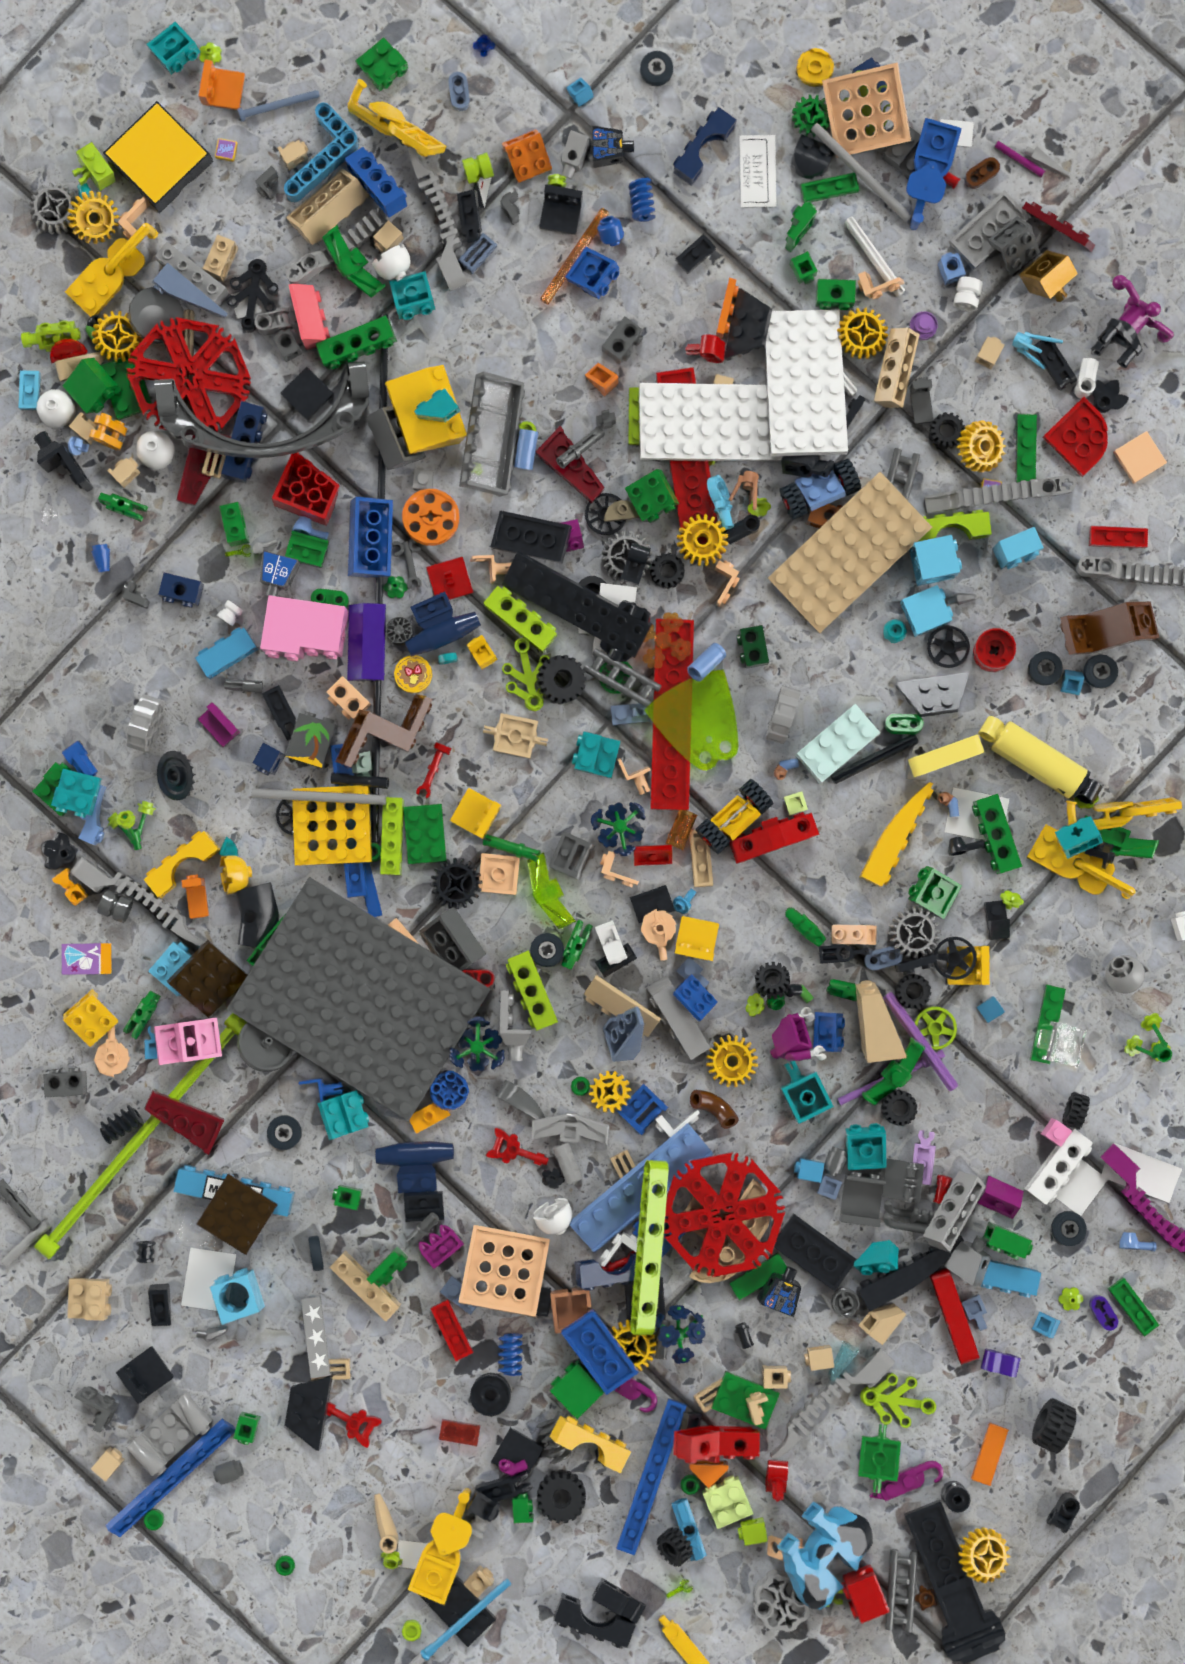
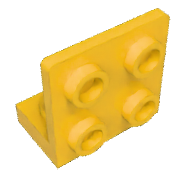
(475, 813)
(696, 938)
(981, 972)
(89, 1018)

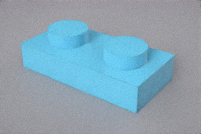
(29, 389)

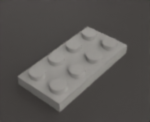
(973, 241)

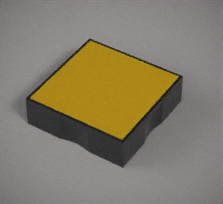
(158, 156)

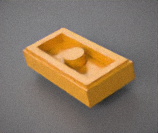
(427, 1117)

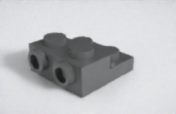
(902, 155)

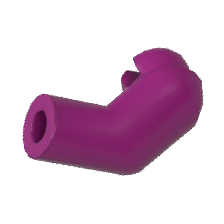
(511, 1468)

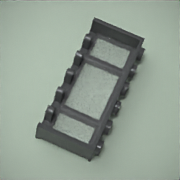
(492, 434)

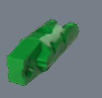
(115, 502)
(805, 926)
(576, 944)
(842, 989)
(142, 1014)

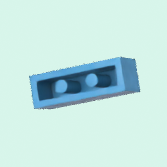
(226, 652)
(1012, 1278)

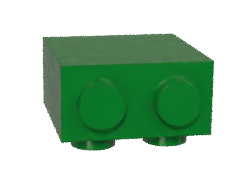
(90, 385)
(652, 496)
(1012, 1243)
(576, 1389)

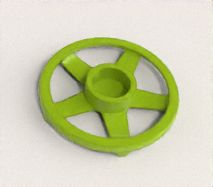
(936, 1028)

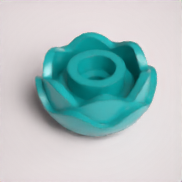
(889, 633)

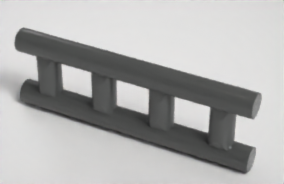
(912, 463)
(624, 689)
(910, 1581)

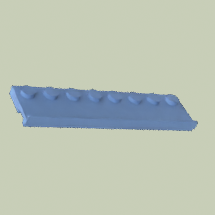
(622, 1201)

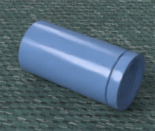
(526, 449)
(706, 662)

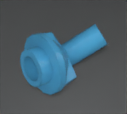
(683, 905)

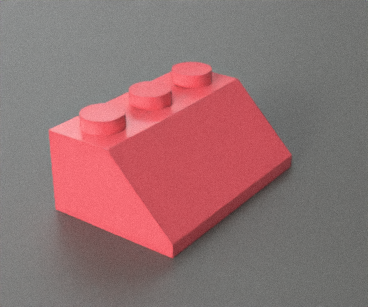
(308, 314)

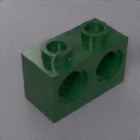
(758, 646)

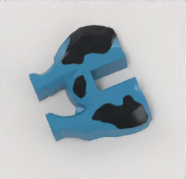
(835, 1534)

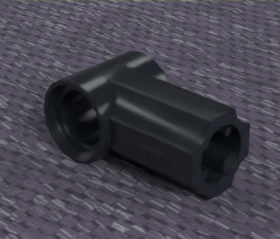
(740, 529)

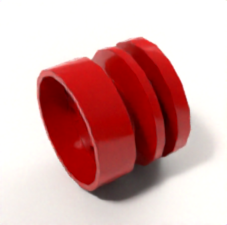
(996, 639)

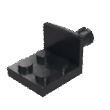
(55, 454)

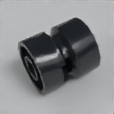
(955, 1496)

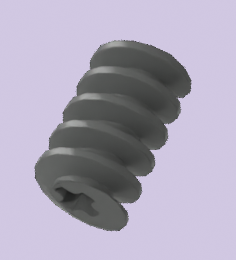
(558, 1452)

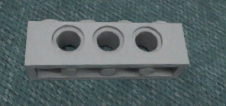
(193, 273)
(954, 1211)

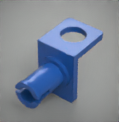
(325, 1090)

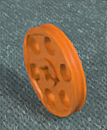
(439, 517)

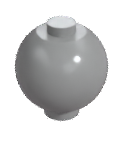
(1125, 974)

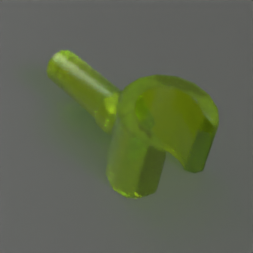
(239, 551)
(680, 1588)

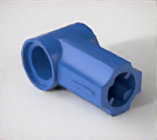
(77, 756)

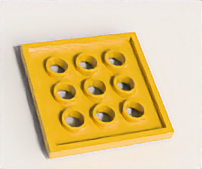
(342, 854)

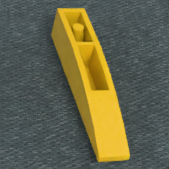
(894, 839)

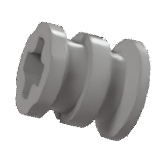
(478, 1526)

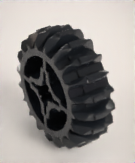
(446, 870)

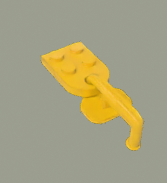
(398, 126)
(94, 287)
(1126, 810)
(1087, 869)
(442, 1555)

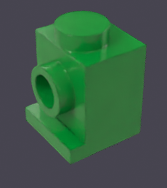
(805, 262)
(353, 1202)
(243, 1436)
(521, 1508)

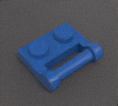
(638, 1104)

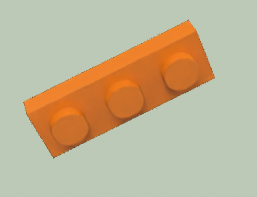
(727, 308)

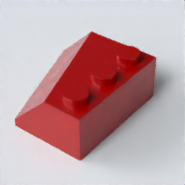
(306, 490)

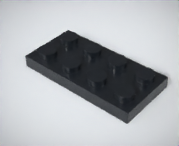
(531, 536)
(814, 1252)
(457, 1604)

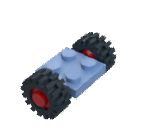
(820, 490)

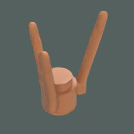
(749, 482)

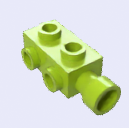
(48, 334)

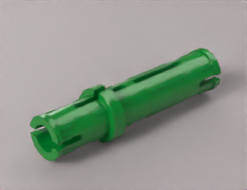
(519, 850)

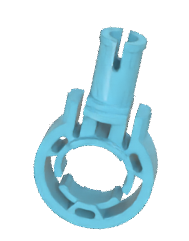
(720, 497)

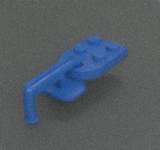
(932, 163)

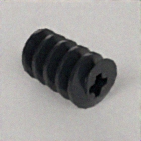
(120, 1124)

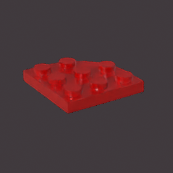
(1080, 437)

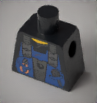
(609, 146)
(781, 1292)

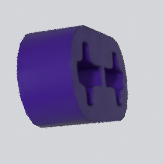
(1106, 1310)

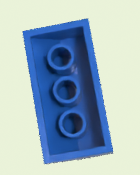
(370, 537)

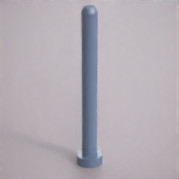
(277, 104)

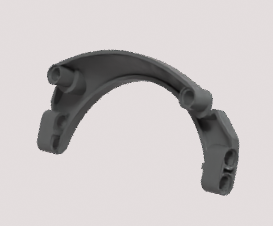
(181, 421)

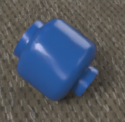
(610, 230)

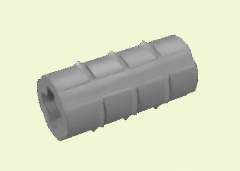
(567, 1163)

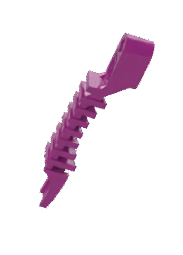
(1127, 1170)

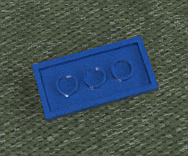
(599, 1351)

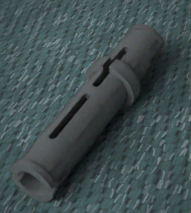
(574, 452)
(18, 1205)

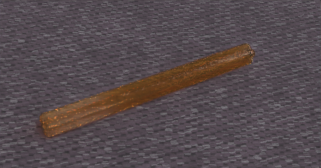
(584, 242)

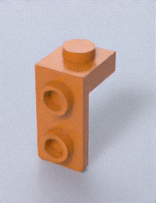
(196, 896)

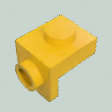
(481, 652)

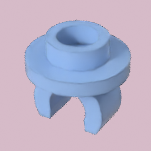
(76, 446)

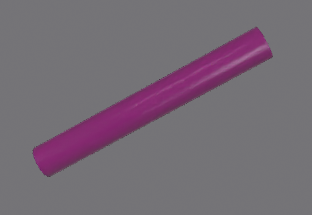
(1019, 158)

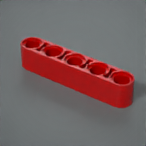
(954, 1316)

